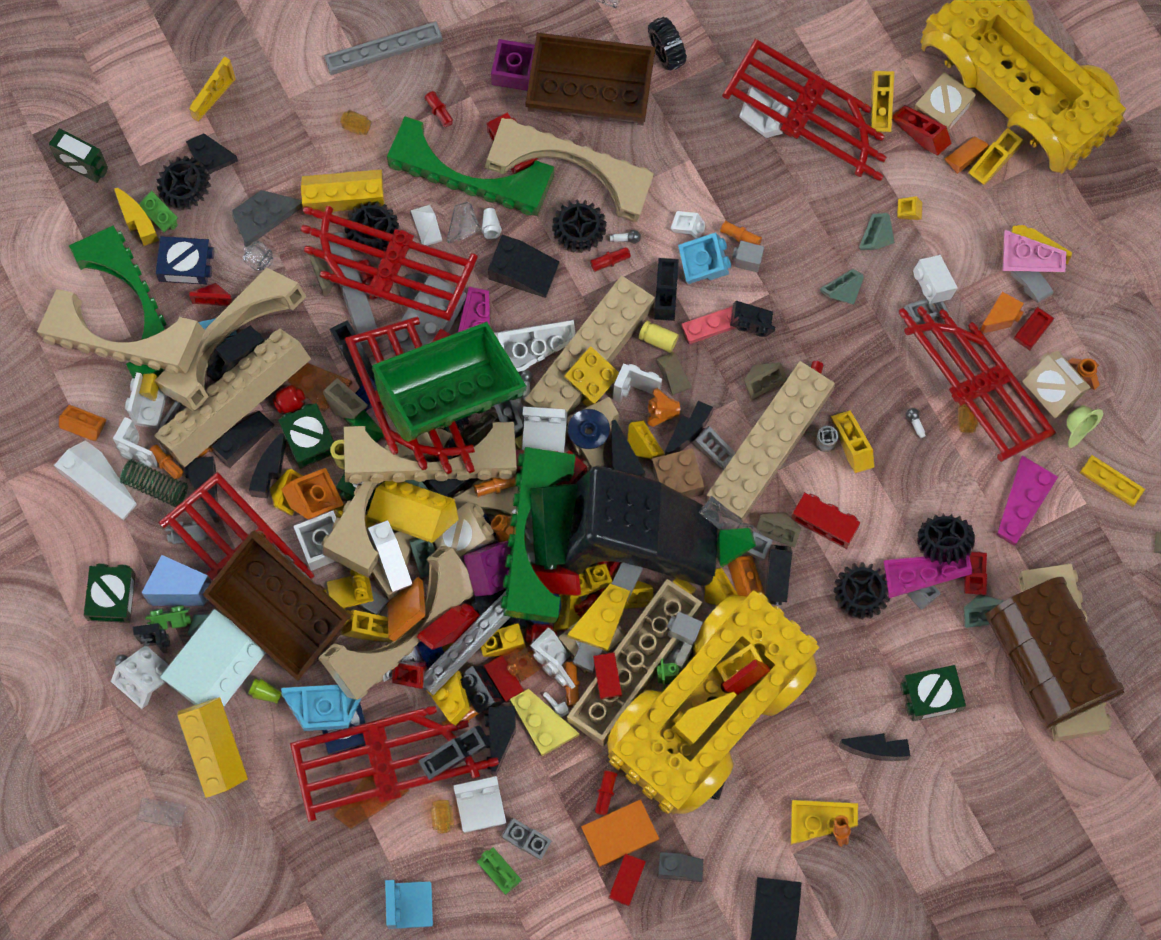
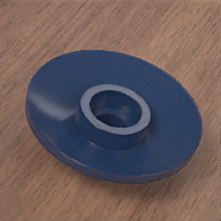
(586, 420)

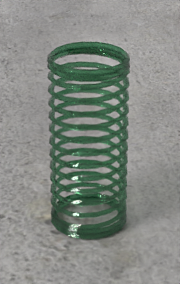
(173, 502)

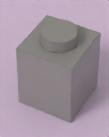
(748, 256)
(684, 628)

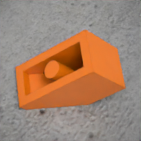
(1003, 314)

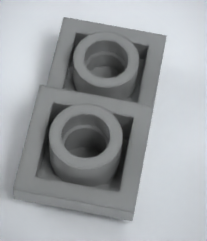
(1034, 284)
(526, 839)

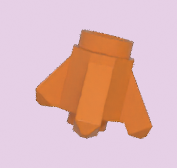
(1087, 370)
(662, 408)
(502, 527)

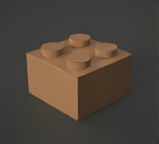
(679, 472)

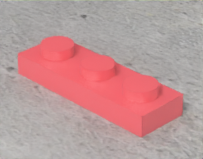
(708, 325)

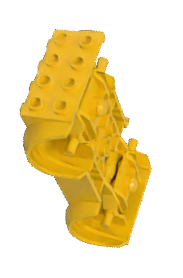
(1075, 102)
(688, 775)

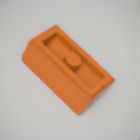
(966, 154)
(81, 422)
(745, 576)

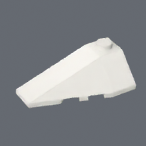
(534, 343)
(93, 474)

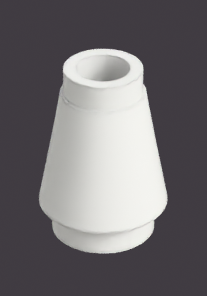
(490, 227)

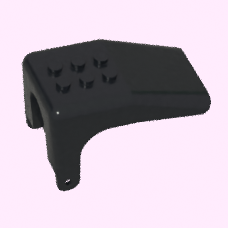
(640, 525)

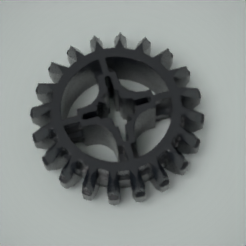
(667, 42)
(174, 194)
(384, 220)
(563, 229)
(951, 539)
(856, 585)

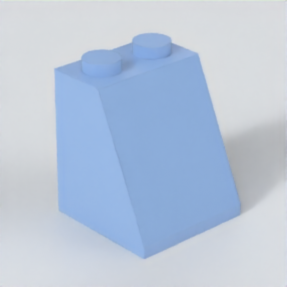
(175, 585)

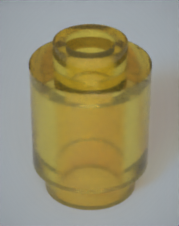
(355, 122)
(966, 421)
(442, 816)

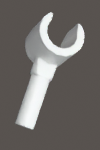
(561, 709)

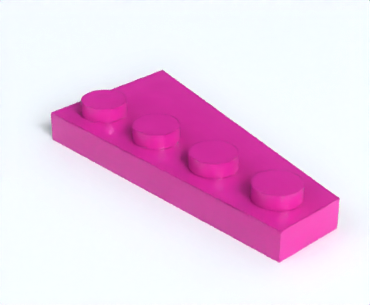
(475, 309)
(919, 572)

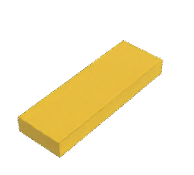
(1112, 481)

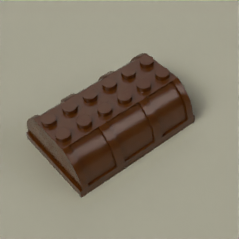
(590, 78)
(277, 605)
(1054, 652)

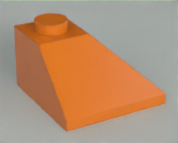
(312, 494)

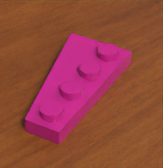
(1026, 495)

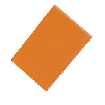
(406, 609)
(620, 833)

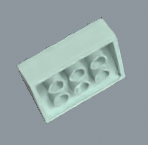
(213, 661)

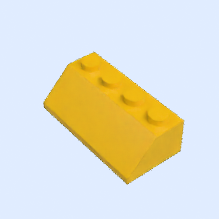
(342, 190)
(413, 510)
(212, 746)

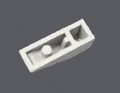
(390, 556)

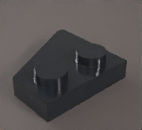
(210, 153)

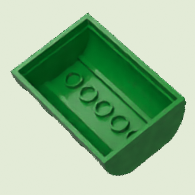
(446, 381)

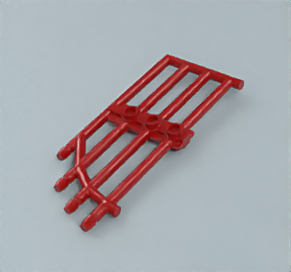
(804, 106)
(391, 262)
(981, 384)
(391, 436)
(202, 491)
(380, 758)

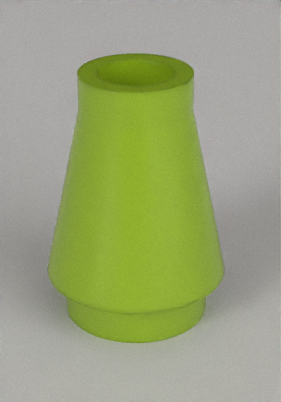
(264, 691)

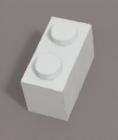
(935, 279)

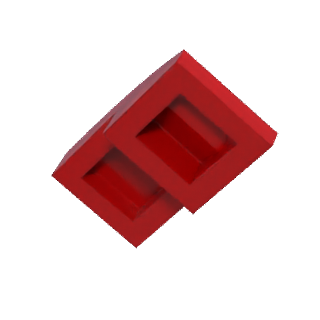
(977, 581)
(627, 880)

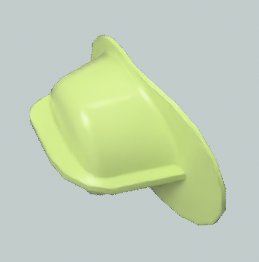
(1082, 422)

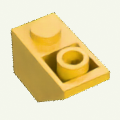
(504, 641)

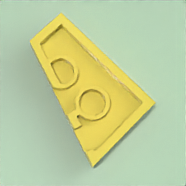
(542, 723)

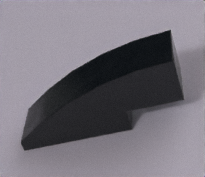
(666, 289)
(689, 428)
(268, 468)
(877, 748)
(454, 752)

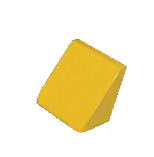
(910, 208)
(149, 387)
(685, 586)

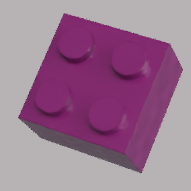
(512, 64)
(488, 568)

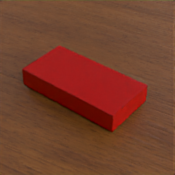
(1033, 328)
(607, 676)
(746, 677)
(505, 683)

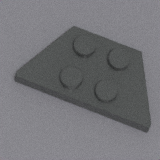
(262, 214)

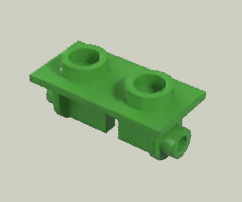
(159, 212)
(176, 616)
(667, 673)
(499, 870)

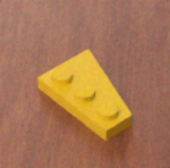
(213, 89)
(601, 619)
(452, 699)
(817, 818)

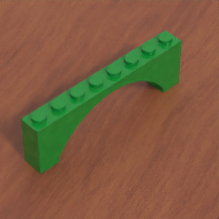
(518, 191)
(107, 254)
(525, 593)

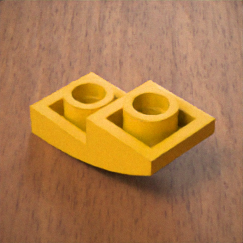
(593, 580)

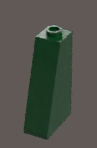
(552, 522)

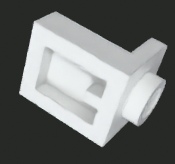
(688, 223)

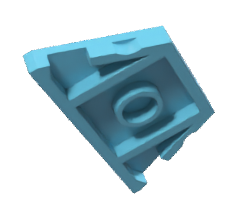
(320, 706)

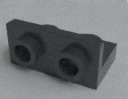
(752, 319)
(152, 635)
(480, 688)

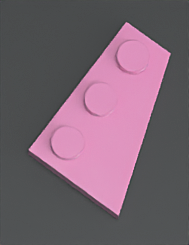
(1029, 255)

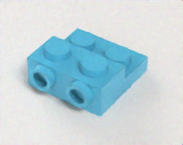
(704, 258)

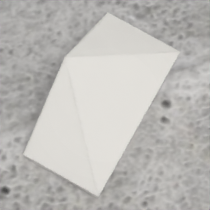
(426, 225)

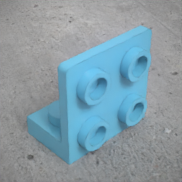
(408, 904)

